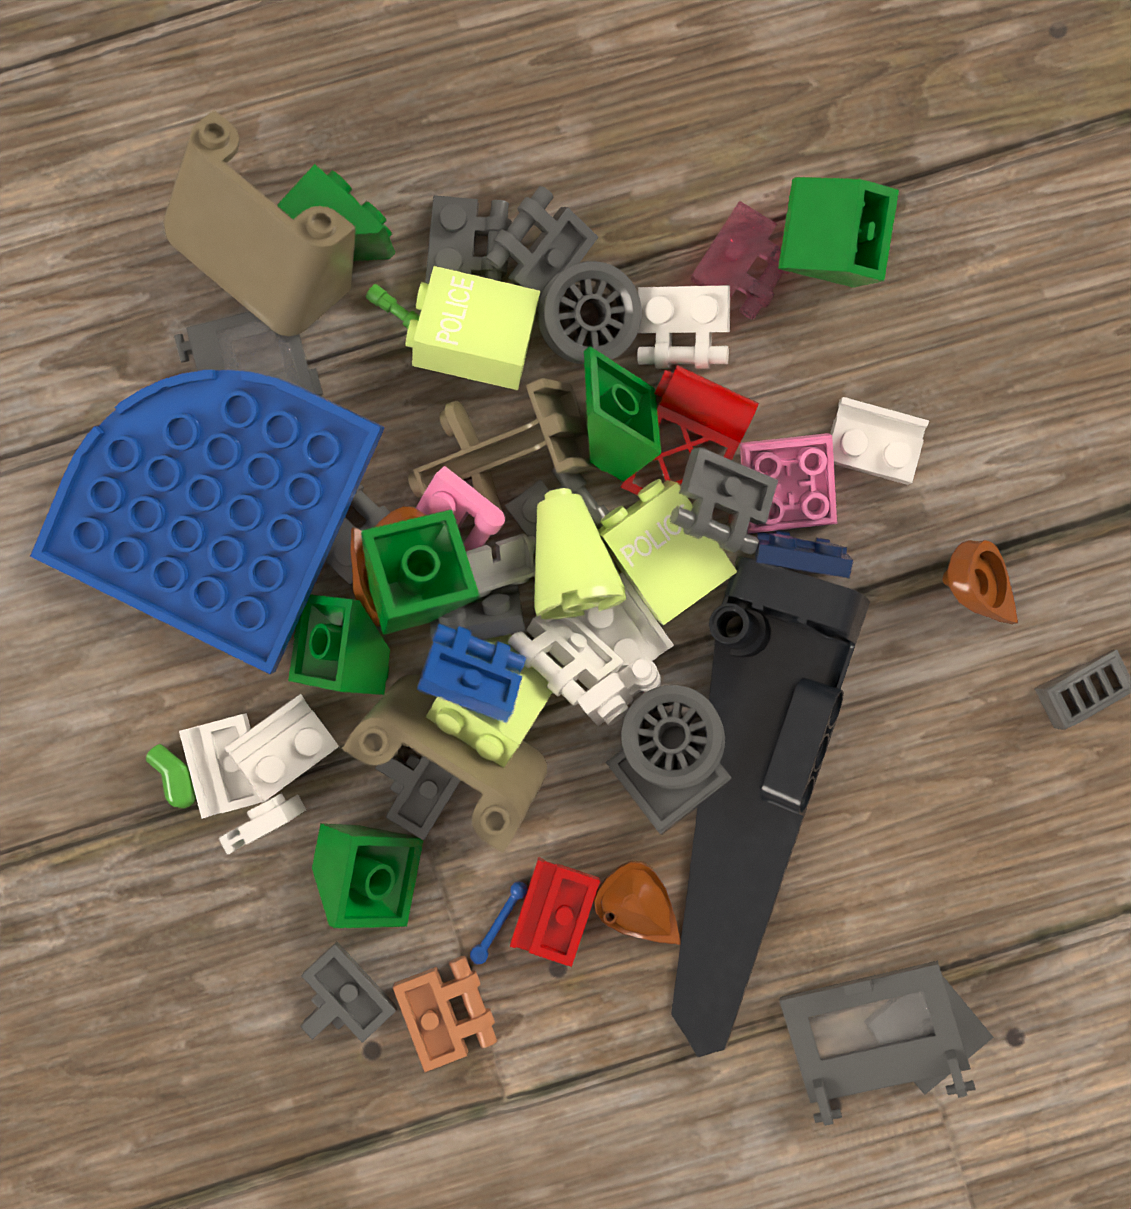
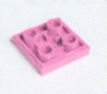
(804, 478)

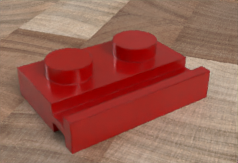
(555, 912)

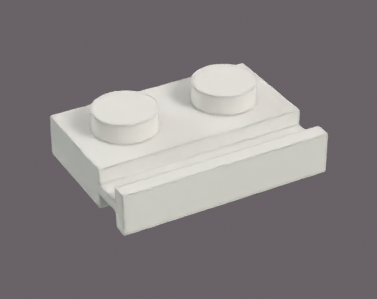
(877, 440)
(628, 628)
(281, 747)
(213, 772)
(262, 821)

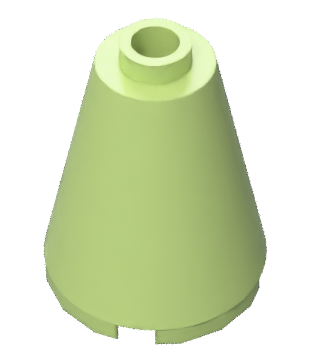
(571, 560)

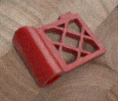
(702, 409)

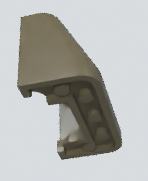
(247, 245)
(402, 720)

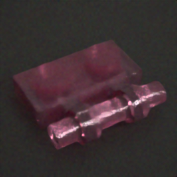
(734, 252)

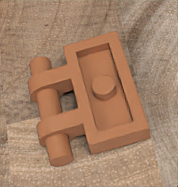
(431, 1017)

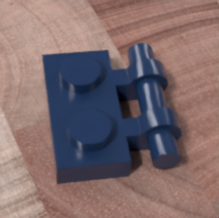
(801, 554)

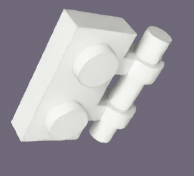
(684, 311)
(574, 646)
(610, 697)

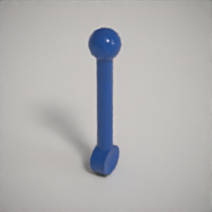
(480, 951)

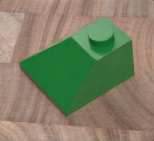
(619, 417)
(417, 570)
(339, 648)
(365, 875)

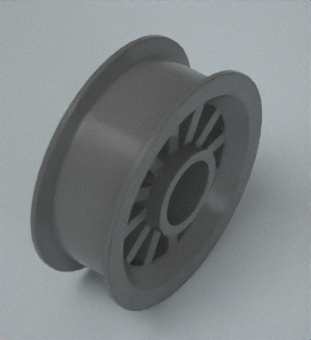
(620, 288)
(641, 712)

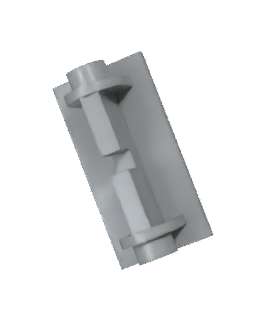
(512, 566)

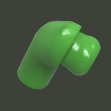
(175, 776)

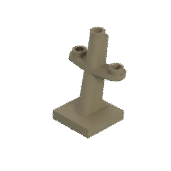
(556, 429)

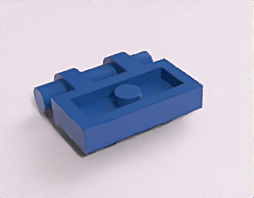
(468, 680)

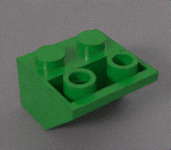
(332, 191)
(838, 230)

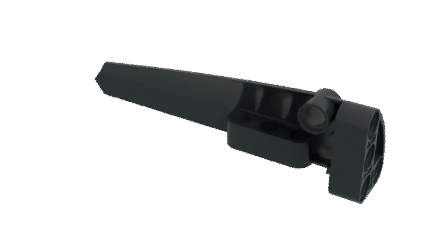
(778, 710)

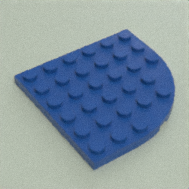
(211, 505)

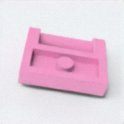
(451, 492)

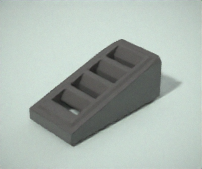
(1055, 706)

